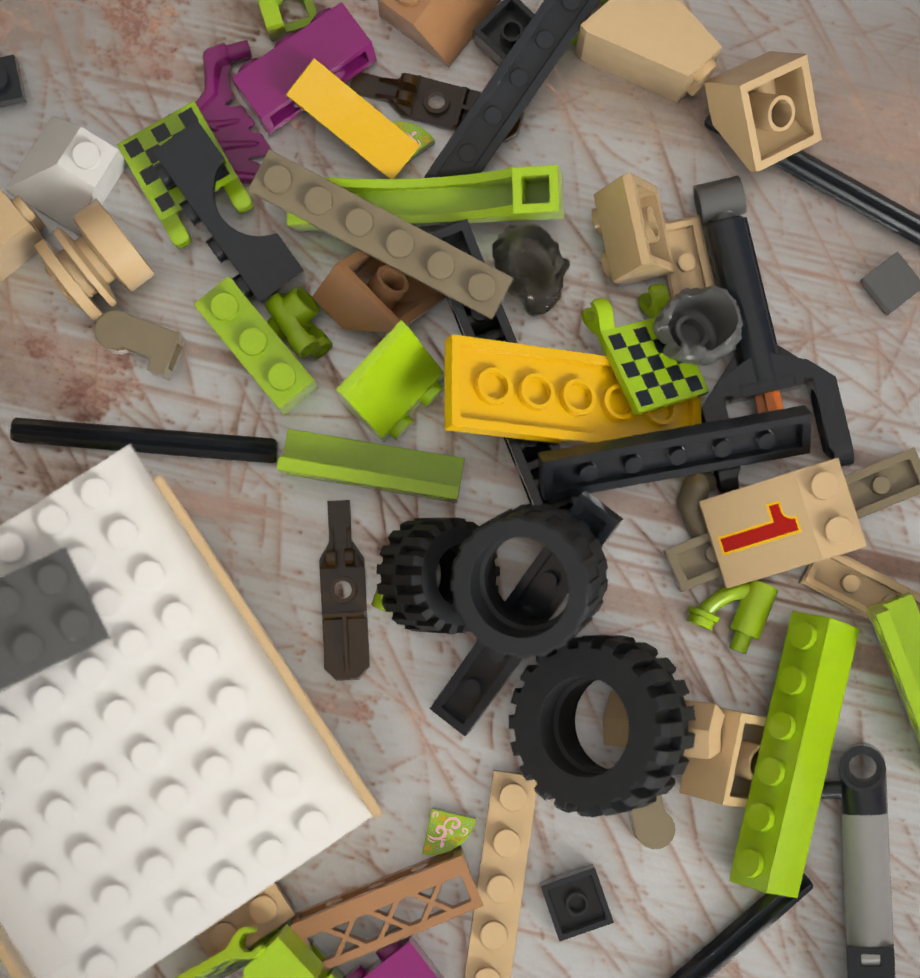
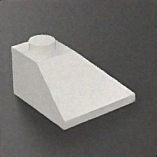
(67, 172)

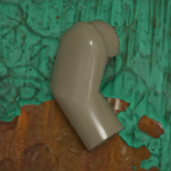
(695, 489)

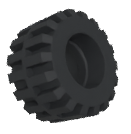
(411, 570)

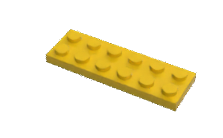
(544, 395)

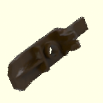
(411, 95)
(343, 619)

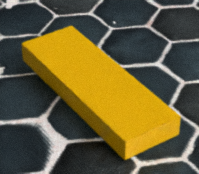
(352, 119)

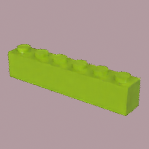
(794, 754)

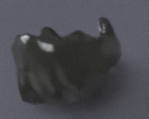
(535, 265)

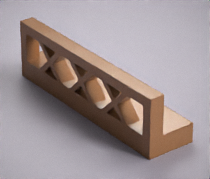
(383, 892)

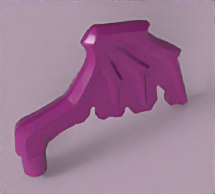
(226, 122)

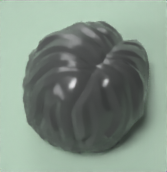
(699, 325)

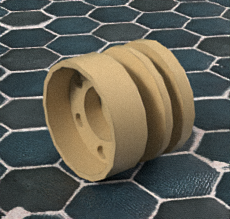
(93, 260)

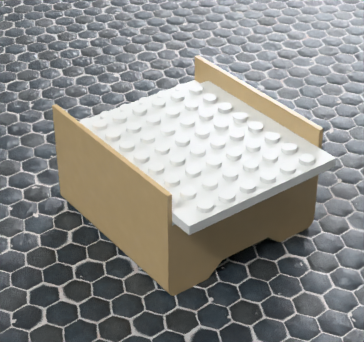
(164, 768)

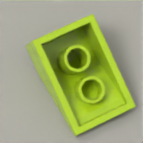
(392, 384)

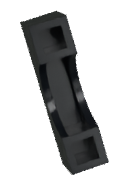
(194, 166)

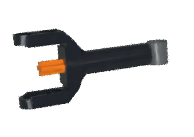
(759, 364)

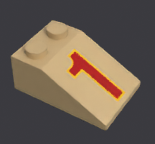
(782, 523)

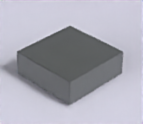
(891, 283)

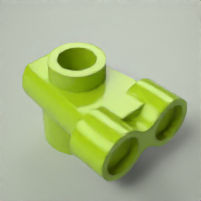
(293, 322)

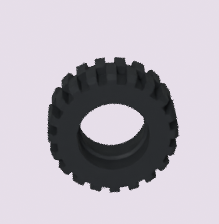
(549, 738)

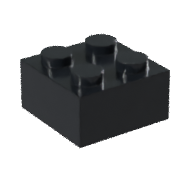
(502, 28)
(576, 902)

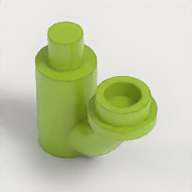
(751, 614)

